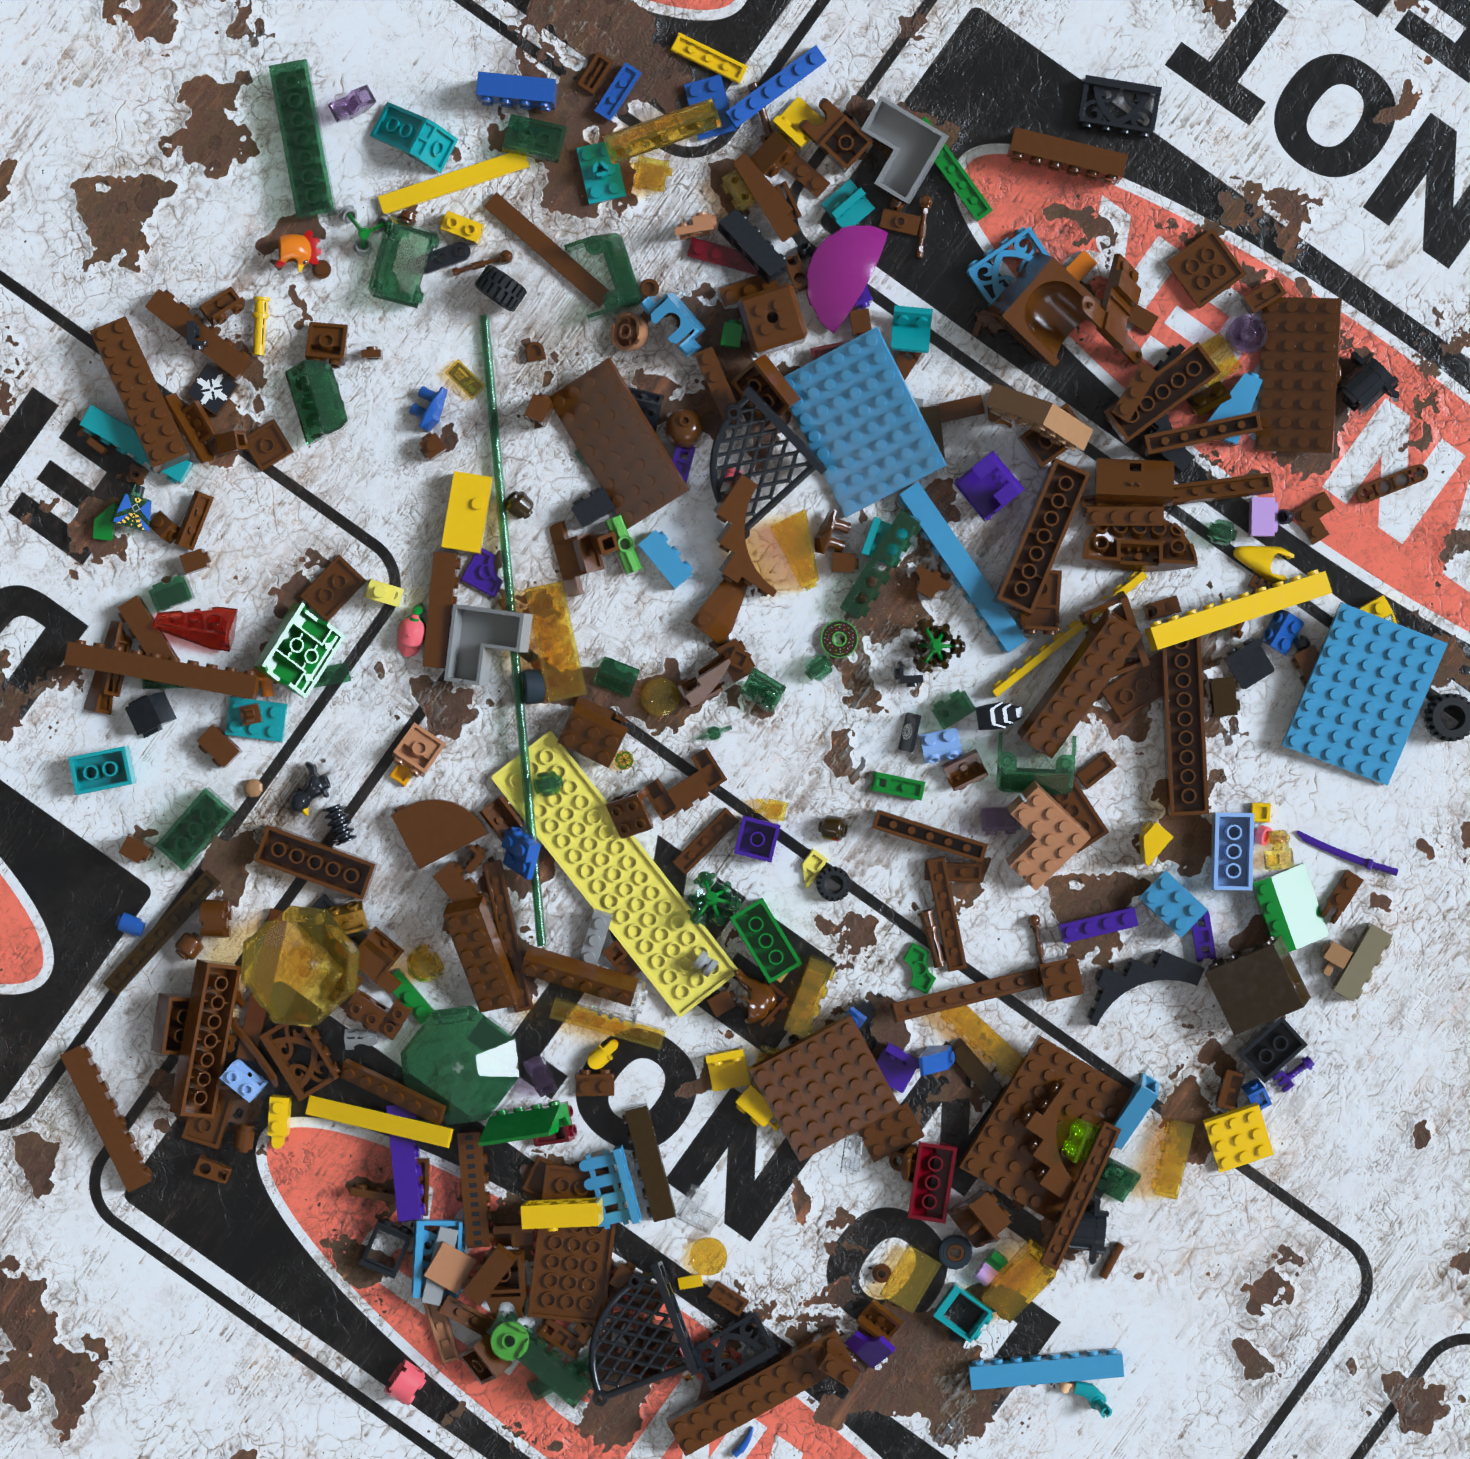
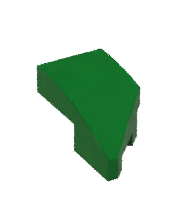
(102, 527)

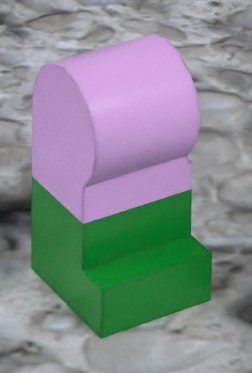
(990, 1267)

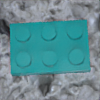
(273, 719)

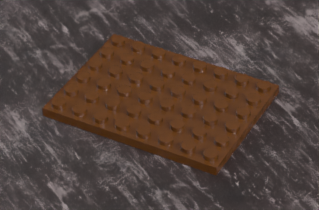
(1001, 1145)

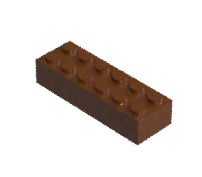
(1067, 155)
(1171, 387)
(315, 862)
(481, 954)

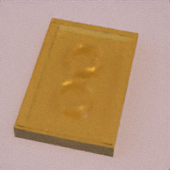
(910, 1278)

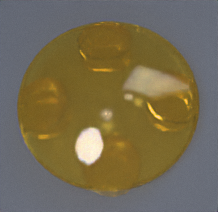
(660, 697)

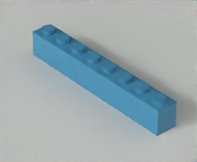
(1045, 1370)

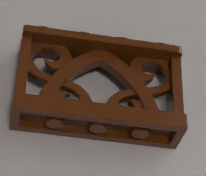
(1125, 611)
(288, 1071)

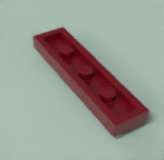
(719, 255)

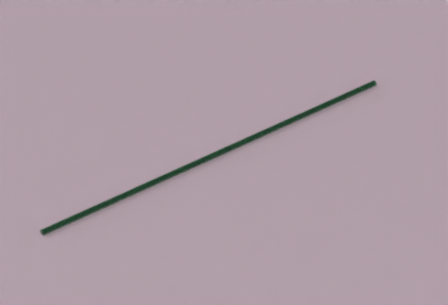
(510, 606)

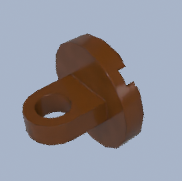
(908, 1162)

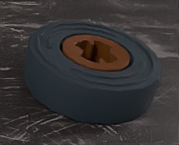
(958, 1242)

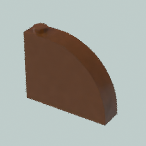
(436, 828)

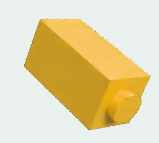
(461, 227)

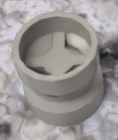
(702, 960)

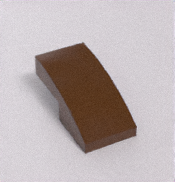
(621, 959)

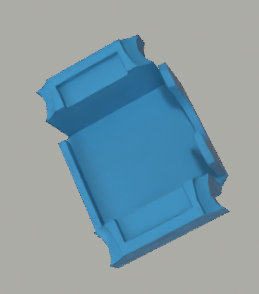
(688, 321)

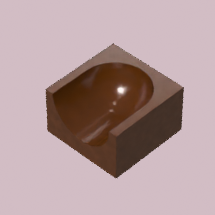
(1041, 307)

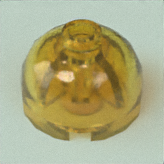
(424, 965)

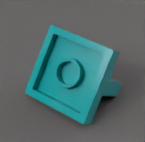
(848, 205)

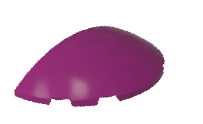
(841, 271)

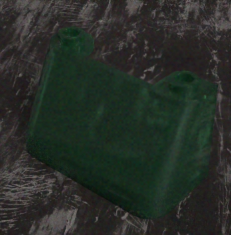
(401, 262)

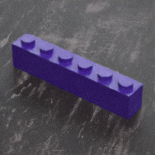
(406, 1172)

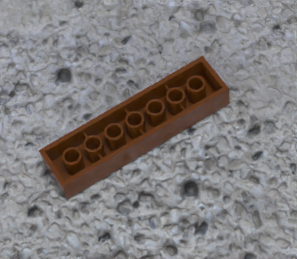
(140, 394)
(1041, 537)
(1079, 683)
(205, 1039)

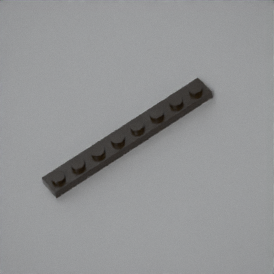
(161, 932)

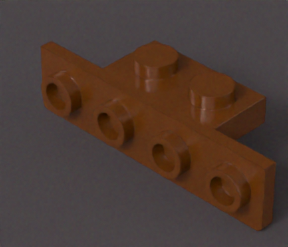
(194, 425)

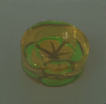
(624, 760)

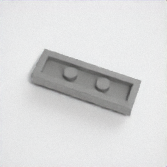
(595, 936)

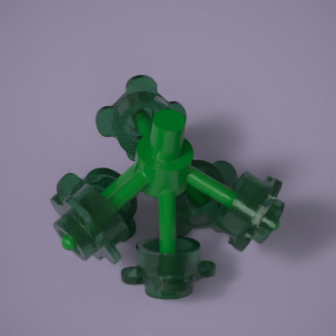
(701, 900)

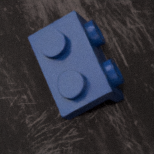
(1282, 631)

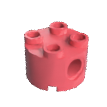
(405, 1382)

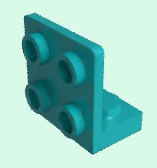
(911, 329)
(875, 535)

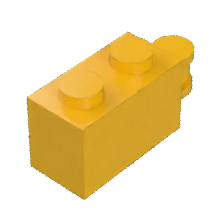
(754, 1104)
(279, 1119)

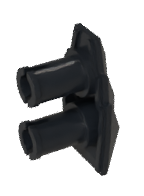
(997, 715)

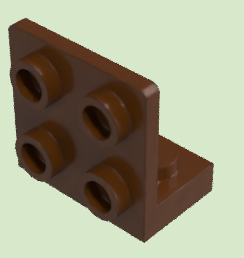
(630, 813)

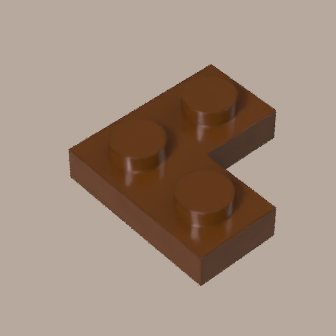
(1309, 514)

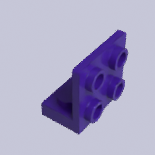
(897, 1066)

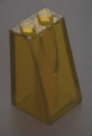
(796, 545)
(1018, 1282)

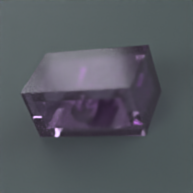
(998, 819)

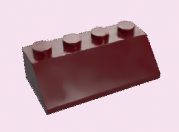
(932, 1181)

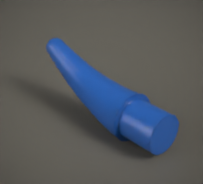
(741, 1447)

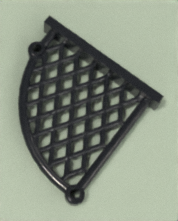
(813, 462)
(690, 1359)

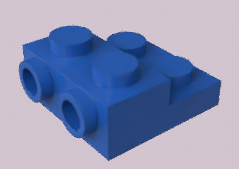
(520, 852)

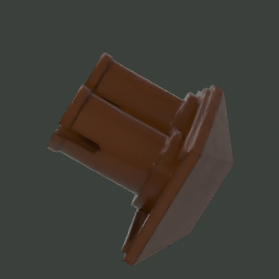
(823, 538)

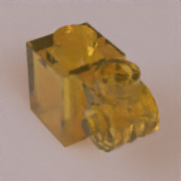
(1280, 855)

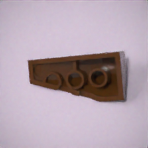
(721, 610)

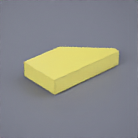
(812, 866)

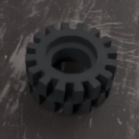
(833, 895)

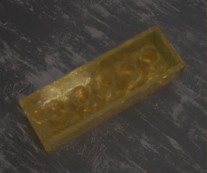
(556, 641)

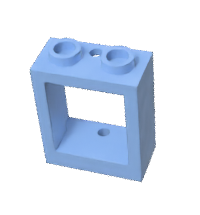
(237, 1078)

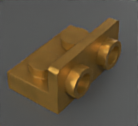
(350, 917)

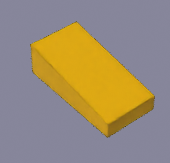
(690, 1281)

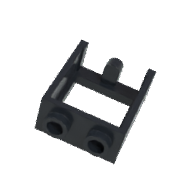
(400, 1232)

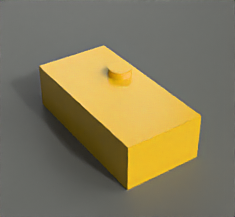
(467, 512)
(561, 1213)

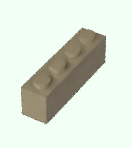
(1362, 961)

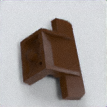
(574, 557)
(377, 957)

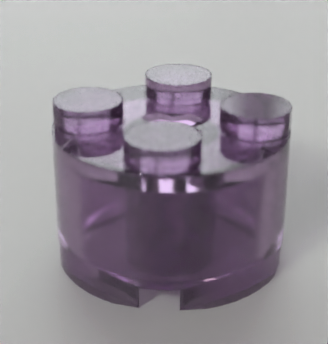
(1256, 331)

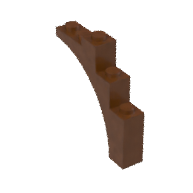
(733, 509)
(1044, 1147)

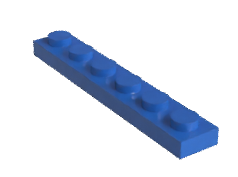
(775, 86)

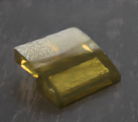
(1222, 356)

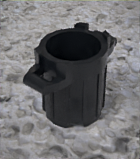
(1367, 383)
(1091, 1232)

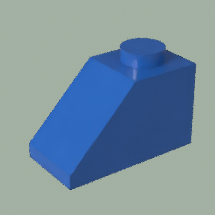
(936, 1059)

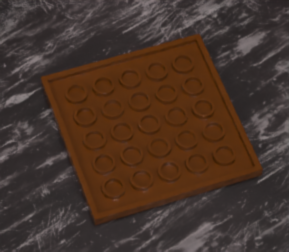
(824, 1087)

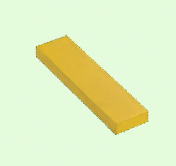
(708, 58)

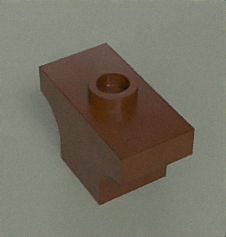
(930, 582)

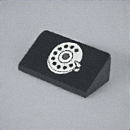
(909, 732)

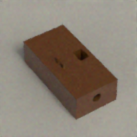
(1134, 482)

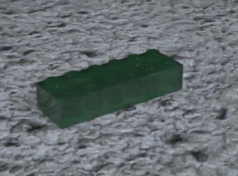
(548, 1364)

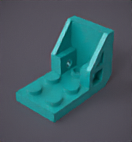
(414, 136)

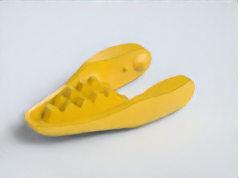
(1260, 560)

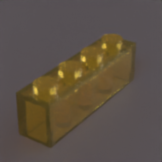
(1173, 1158)

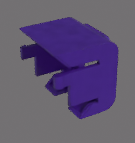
(988, 486)

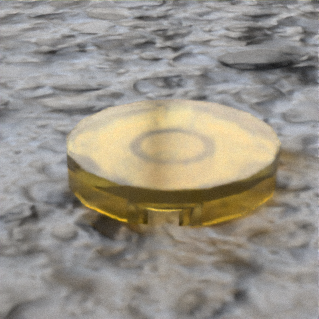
(708, 1256)

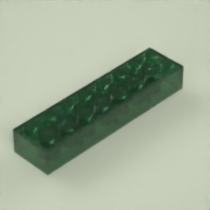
(303, 140)

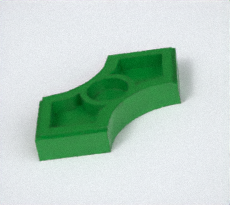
(917, 959)

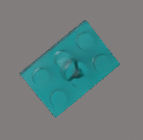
(601, 177)

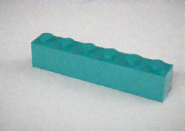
(120, 434)

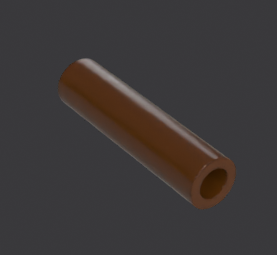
(1111, 1260)

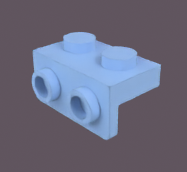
(940, 745)

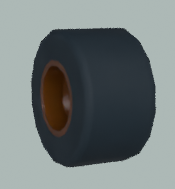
(533, 686)

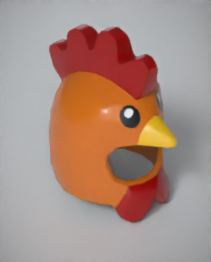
(298, 249)

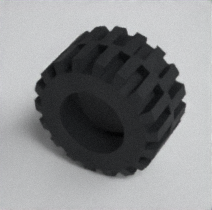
(500, 288)
(1434, 712)

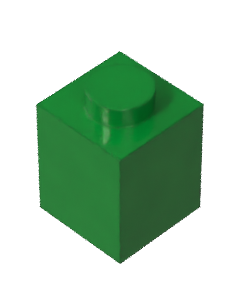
(732, 334)

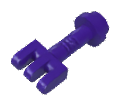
(1286, 1078)

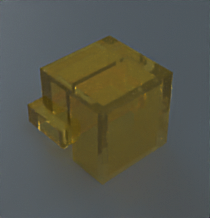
(652, 173)

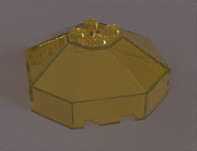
(279, 970)

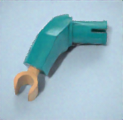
(1093, 1395)

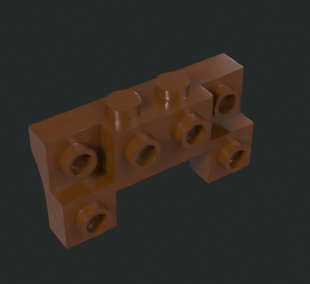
(687, 791)
(374, 1014)

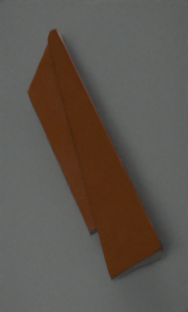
(768, 198)
(105, 684)

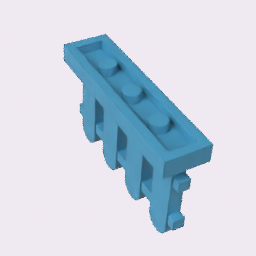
(613, 1178)

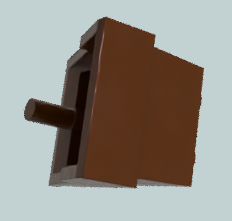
(980, 1218)

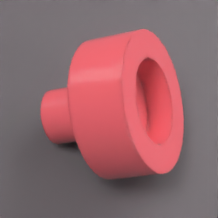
(1261, 835)

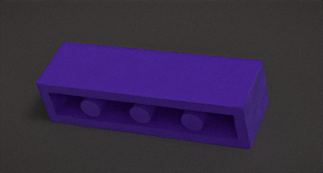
(1097, 924)

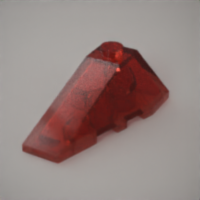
(206, 628)

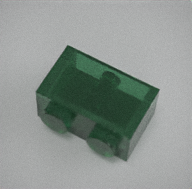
(171, 594)

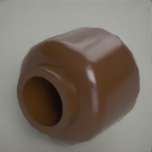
(189, 946)

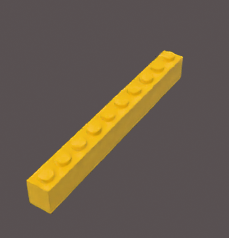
(1237, 611)

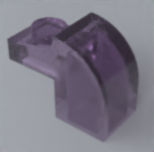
(352, 105)
(540, 1075)

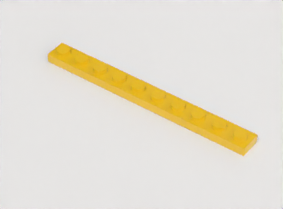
(1059, 639)

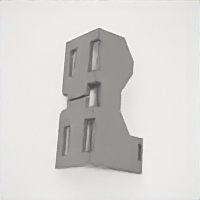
(350, 1043)

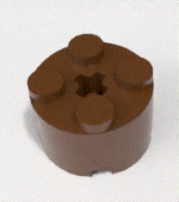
(215, 918)

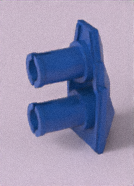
(431, 416)

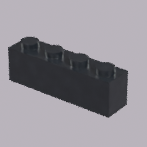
(752, 246)

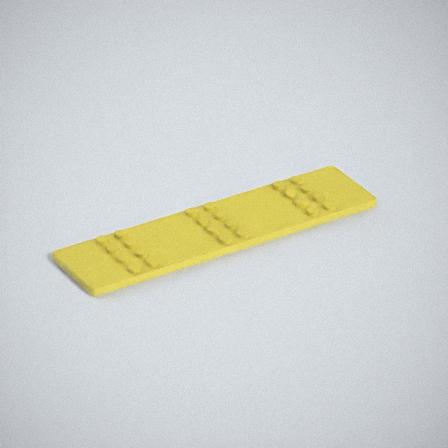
(618, 878)

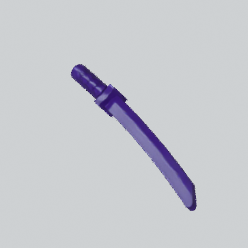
(1368, 863)

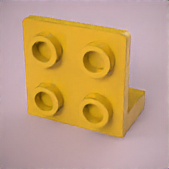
(788, 122)
(727, 1069)

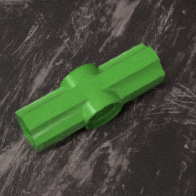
(628, 556)

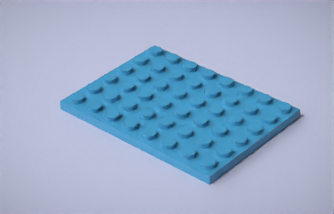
(863, 422)
(1364, 693)

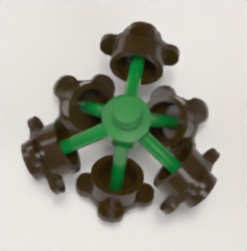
(941, 634)

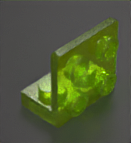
(1080, 1140)

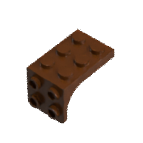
(1046, 613)

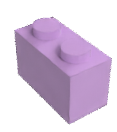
(1262, 517)

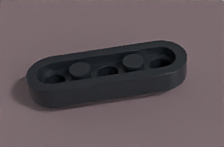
(452, 257)

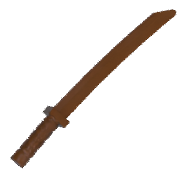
(254, 1051)

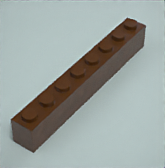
(106, 1117)

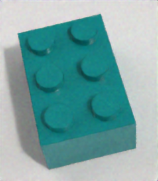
(102, 770)

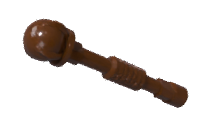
(925, 203)
(504, 257)
(1034, 921)

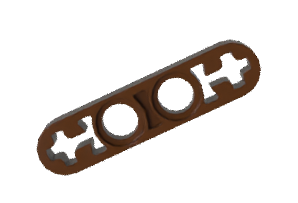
(1391, 482)

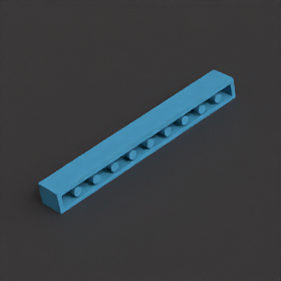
(962, 567)

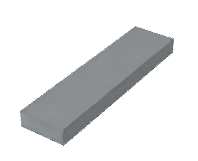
(433, 1291)

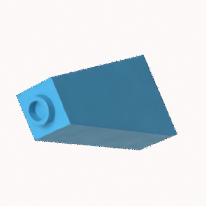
(1242, 401)
(1139, 1102)

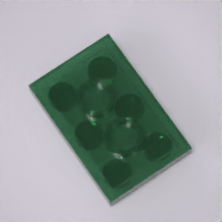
(534, 138)

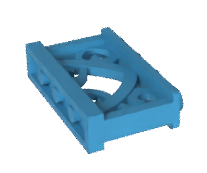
(999, 253)
(422, 1236)

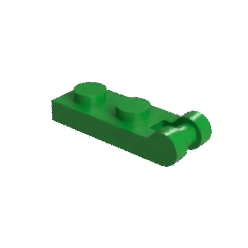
(898, 786)

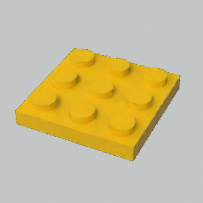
(1238, 1137)

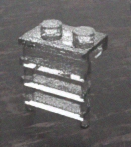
(628, 1013)

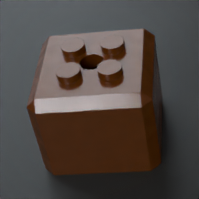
(767, 336)

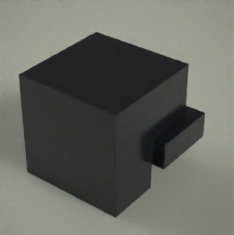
(150, 713)

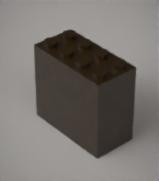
(1257, 984)

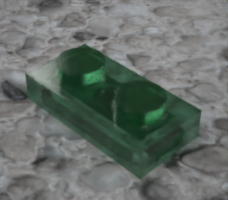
(334, 675)

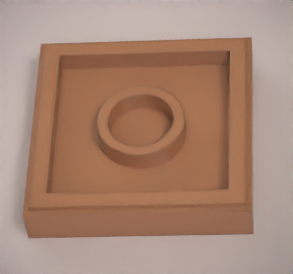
(449, 1267)

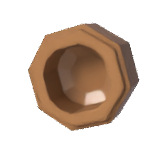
(253, 788)

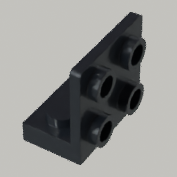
(650, 404)

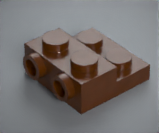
(327, 343)

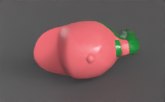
(411, 632)

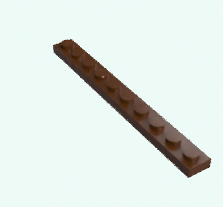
(1208, 490)

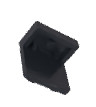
(1248, 663)

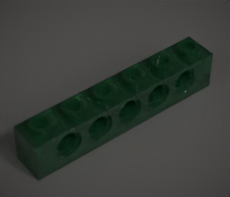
(850, 603)

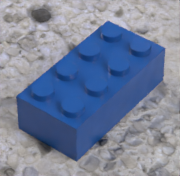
(516, 91)

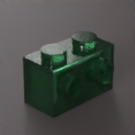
(953, 709)

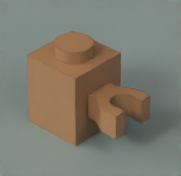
(1335, 955)

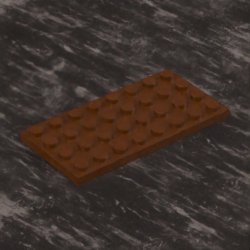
(1299, 375)
(618, 443)
(573, 1262)

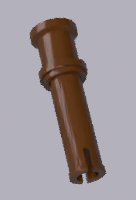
(929, 928)

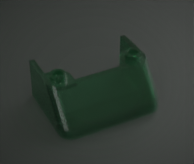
(626, 291)
(1053, 781)

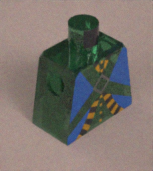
(133, 510)

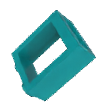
(948, 1299)

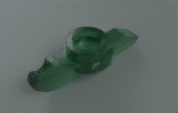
(714, 732)

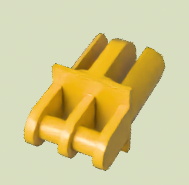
(602, 1054)

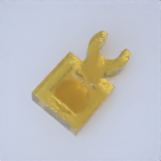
(774, 809)

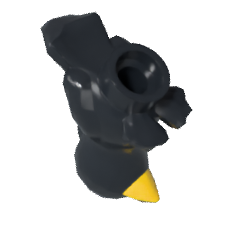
(314, 787)

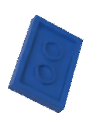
(704, 90)

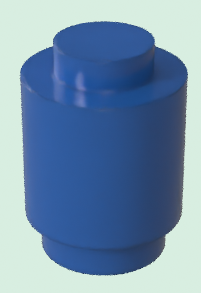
(130, 924)

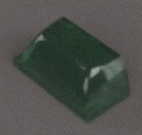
(316, 399)

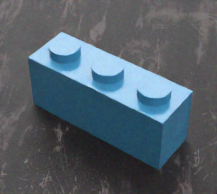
(666, 558)

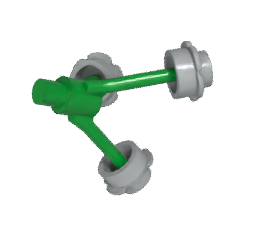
(362, 245)

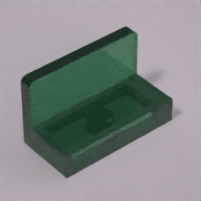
(616, 676)

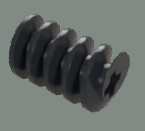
(339, 823)

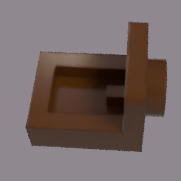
(164, 527)

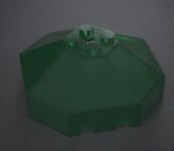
(478, 1044)

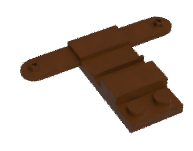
(1113, 314)

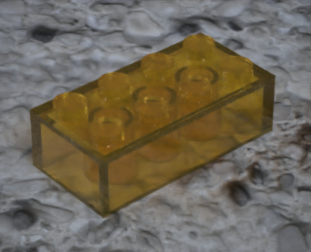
(808, 995)

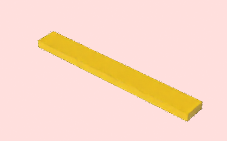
(452, 182)
(379, 1121)

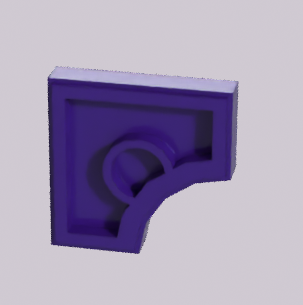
(481, 573)
(870, 1349)

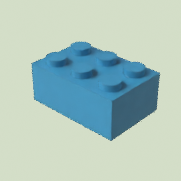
(1173, 904)

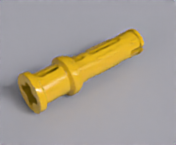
(260, 315)

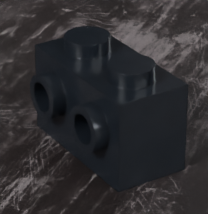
(593, 507)

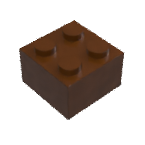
(1060, 977)
(482, 1360)

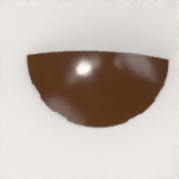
(1140, 548)

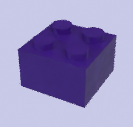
(757, 838)

